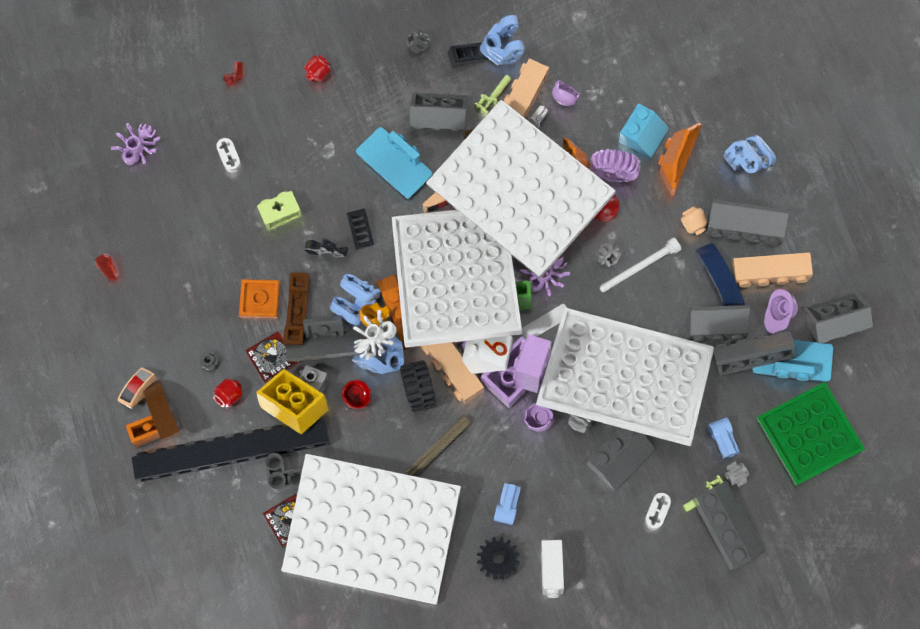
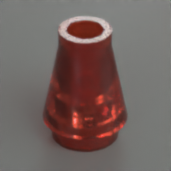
(107, 267)

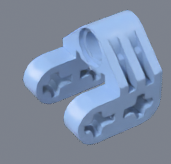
(503, 30)
(742, 153)
(364, 295)
(383, 364)

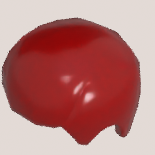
(609, 211)
(356, 394)

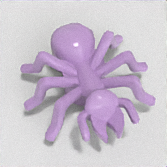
(135, 144)
(538, 283)

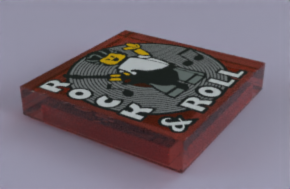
(270, 357)
(280, 519)

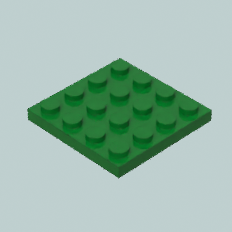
(810, 433)

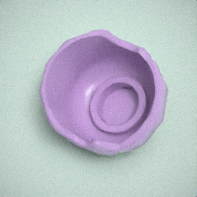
(564, 94)
(538, 418)

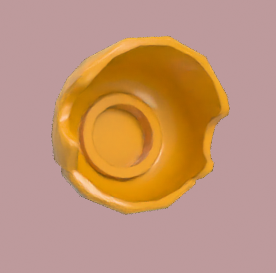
(371, 313)

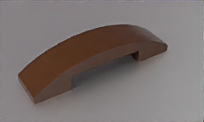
(297, 308)
(161, 411)

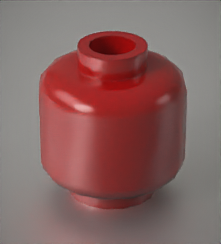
(317, 68)
(227, 393)

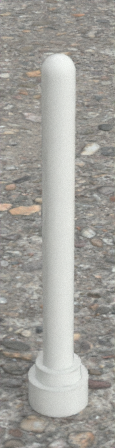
(671, 247)

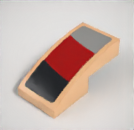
(434, 203)
(133, 390)

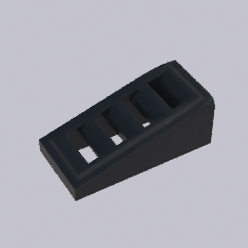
(459, 60)
(358, 213)

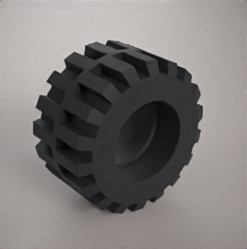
(418, 386)

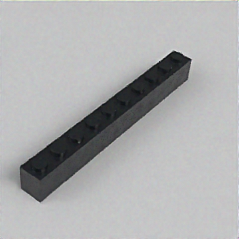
(227, 451)

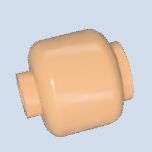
(694, 220)

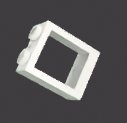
(552, 568)

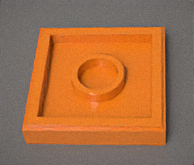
(259, 298)

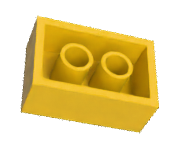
(292, 401)

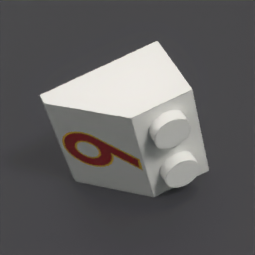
(487, 354)

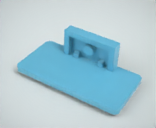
(395, 161)
(811, 363)

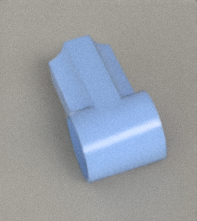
(722, 432)
(507, 509)

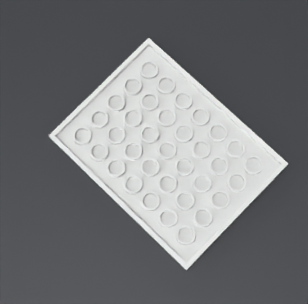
(521, 188)
(452, 280)
(626, 376)
(371, 528)

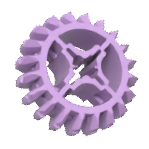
(615, 165)

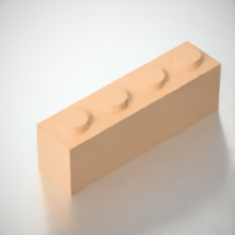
(527, 87)
(772, 269)
(455, 372)

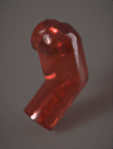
(233, 78)

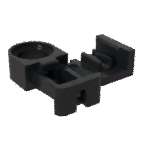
(316, 248)

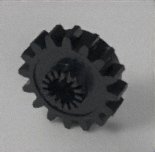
(498, 548)

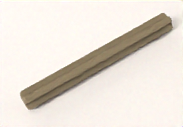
(438, 447)

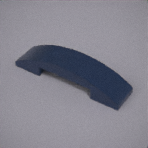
(720, 275)

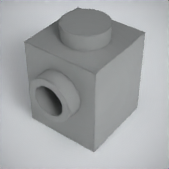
(314, 377)

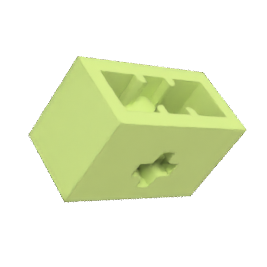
(272, 217)

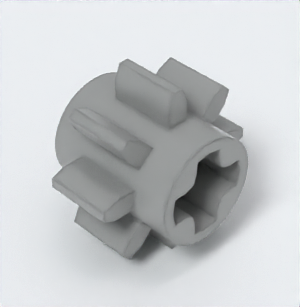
(608, 254)
(736, 474)

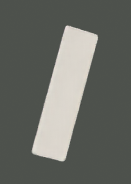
(544, 322)

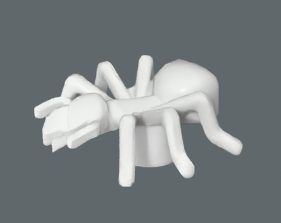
(375, 334)

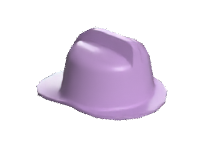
(780, 310)

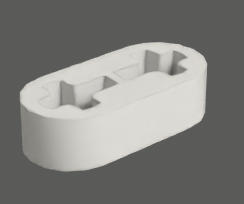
(232, 153)
(662, 513)

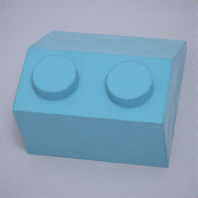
(643, 131)

